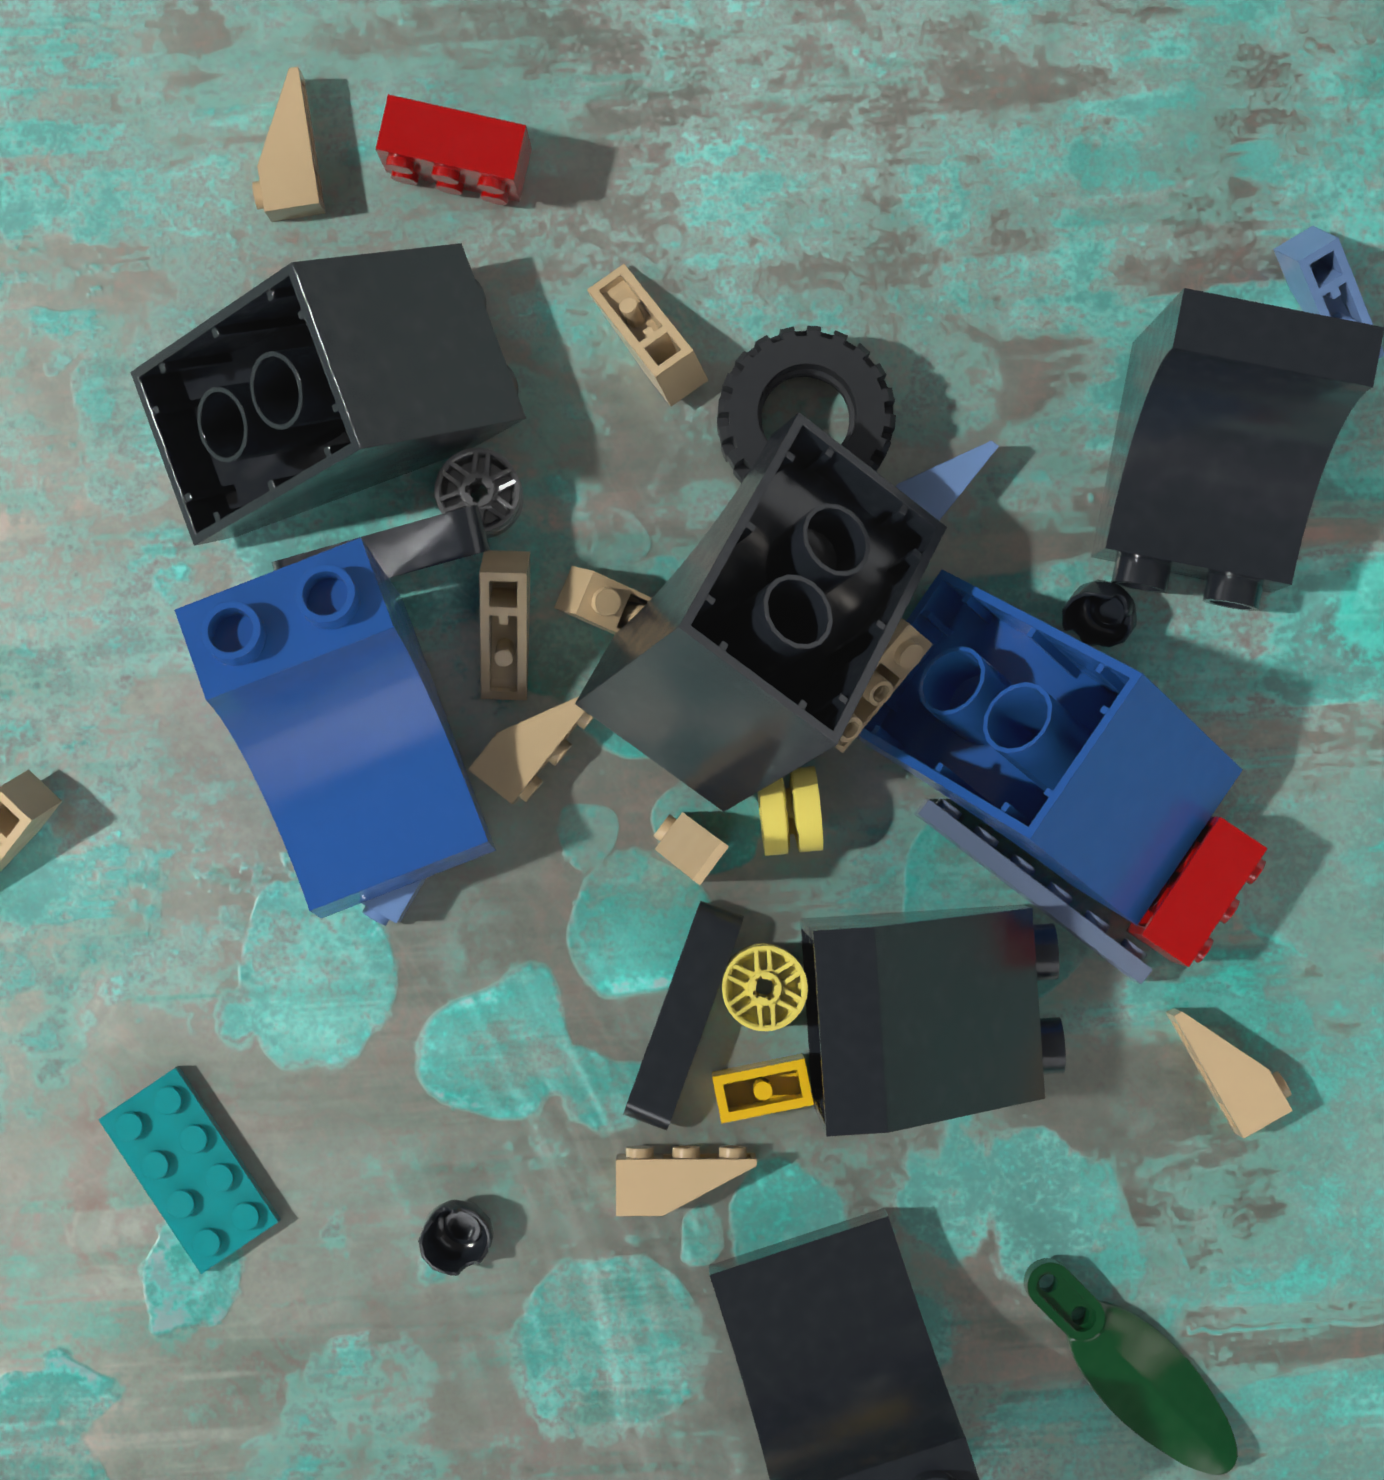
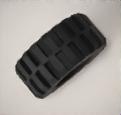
(813, 356)

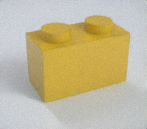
(762, 1088)

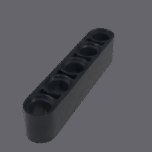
(419, 543)
(683, 1015)

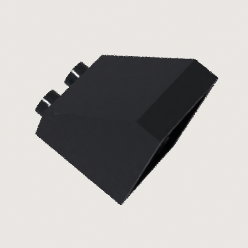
(326, 387)
(927, 1015)

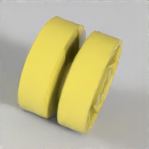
(791, 811)
(760, 1010)

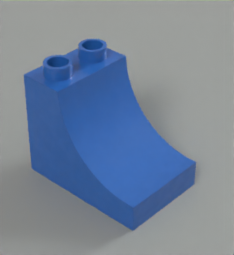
(338, 725)
(1052, 746)

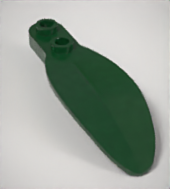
(1137, 1373)

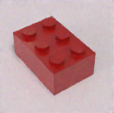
(453, 150)
(1201, 893)

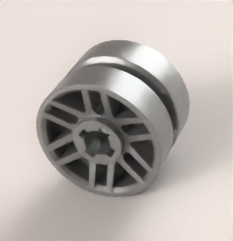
(476, 468)

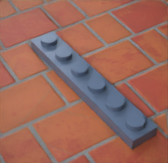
(1050, 900)

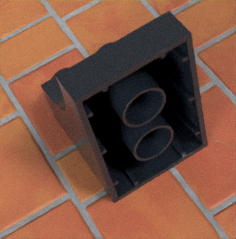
(1227, 442)
(768, 621)
(840, 1359)

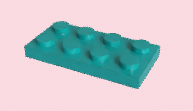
(189, 1169)

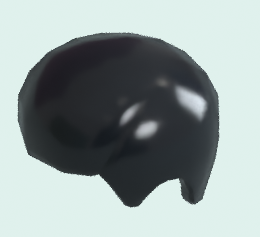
(1100, 613)
(455, 1237)

